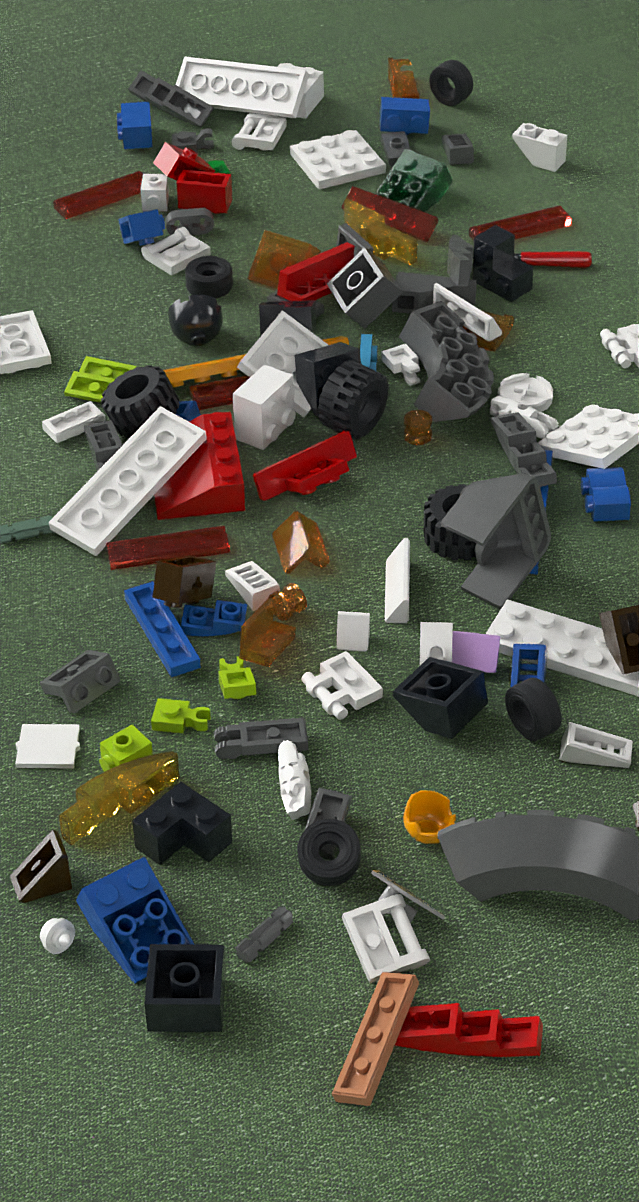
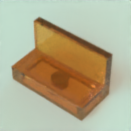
(299, 540)
(263, 638)

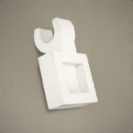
(402, 360)

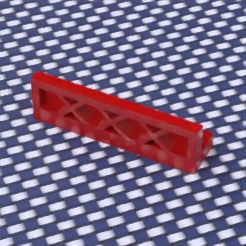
(313, 274)

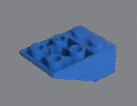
(131, 913)

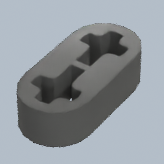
(190, 220)

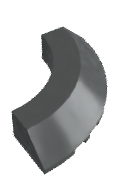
(454, 363)
(546, 855)

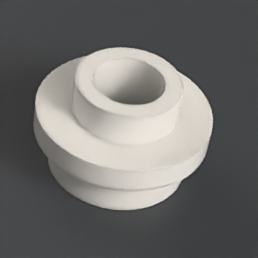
(57, 935)

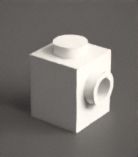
(154, 192)

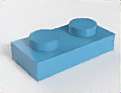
(368, 352)

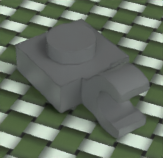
(193, 141)

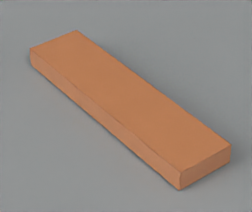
(375, 1039)

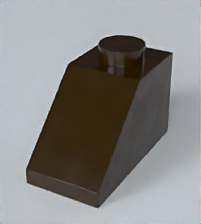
(622, 636)

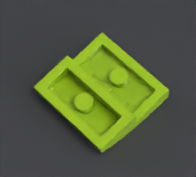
(94, 378)

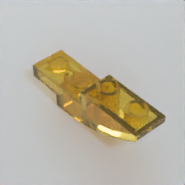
(383, 238)
(123, 787)

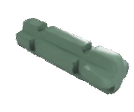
(25, 529)

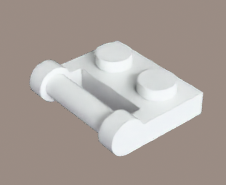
(265, 135)
(175, 258)
(374, 941)

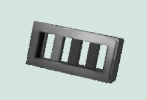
(458, 149)

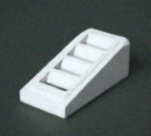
(252, 583)
(584, 746)

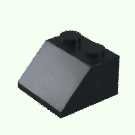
(443, 696)

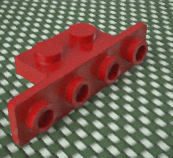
(307, 468)

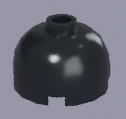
(196, 319)

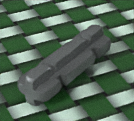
(264, 934)

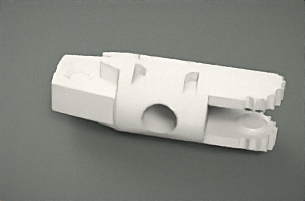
(539, 421)
(294, 780)

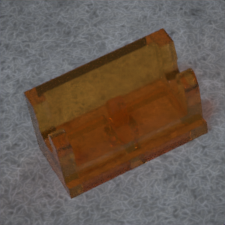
(401, 82)

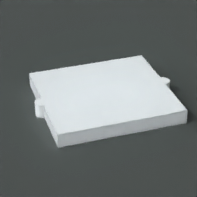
(47, 746)

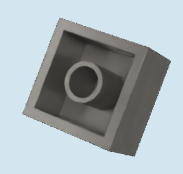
(364, 288)

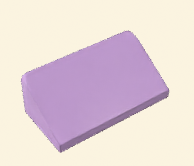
(476, 650)

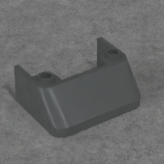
(509, 531)

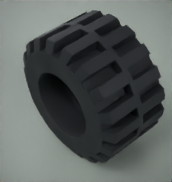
(136, 397)
(353, 399)
(439, 538)

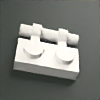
(623, 345)
(350, 680)

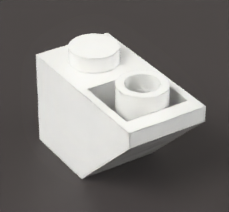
(541, 146)

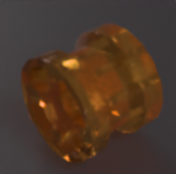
(418, 427)
(288, 601)

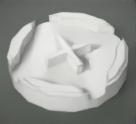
(529, 391)

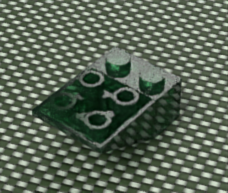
(416, 181)

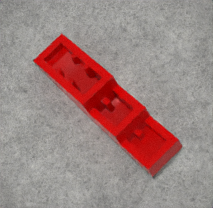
(473, 1033)

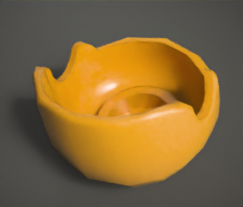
(426, 815)

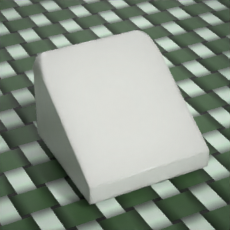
(353, 631)

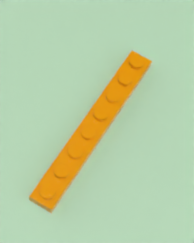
(226, 367)

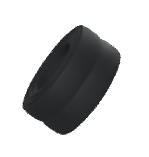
(460, 77)
(209, 276)
(533, 709)
(323, 833)

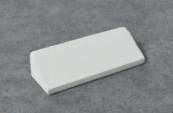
(474, 318)
(398, 584)

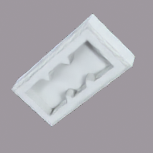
(72, 421)
(436, 641)

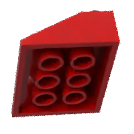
(209, 478)

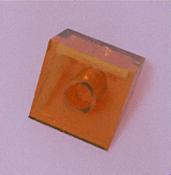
(276, 254)

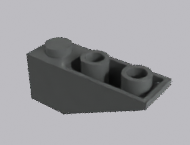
(419, 291)

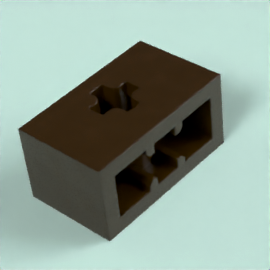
(183, 580)

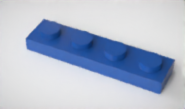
(162, 630)

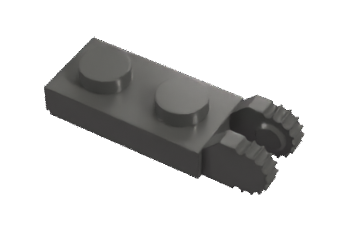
(259, 737)

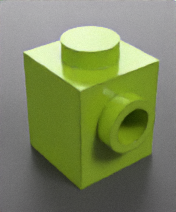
(124, 747)

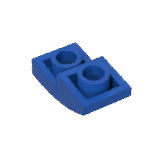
(222, 620)

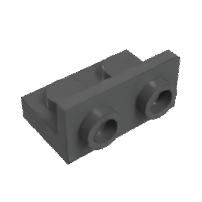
(82, 679)

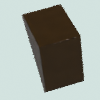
(43, 871)

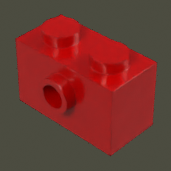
(173, 160)
(204, 190)

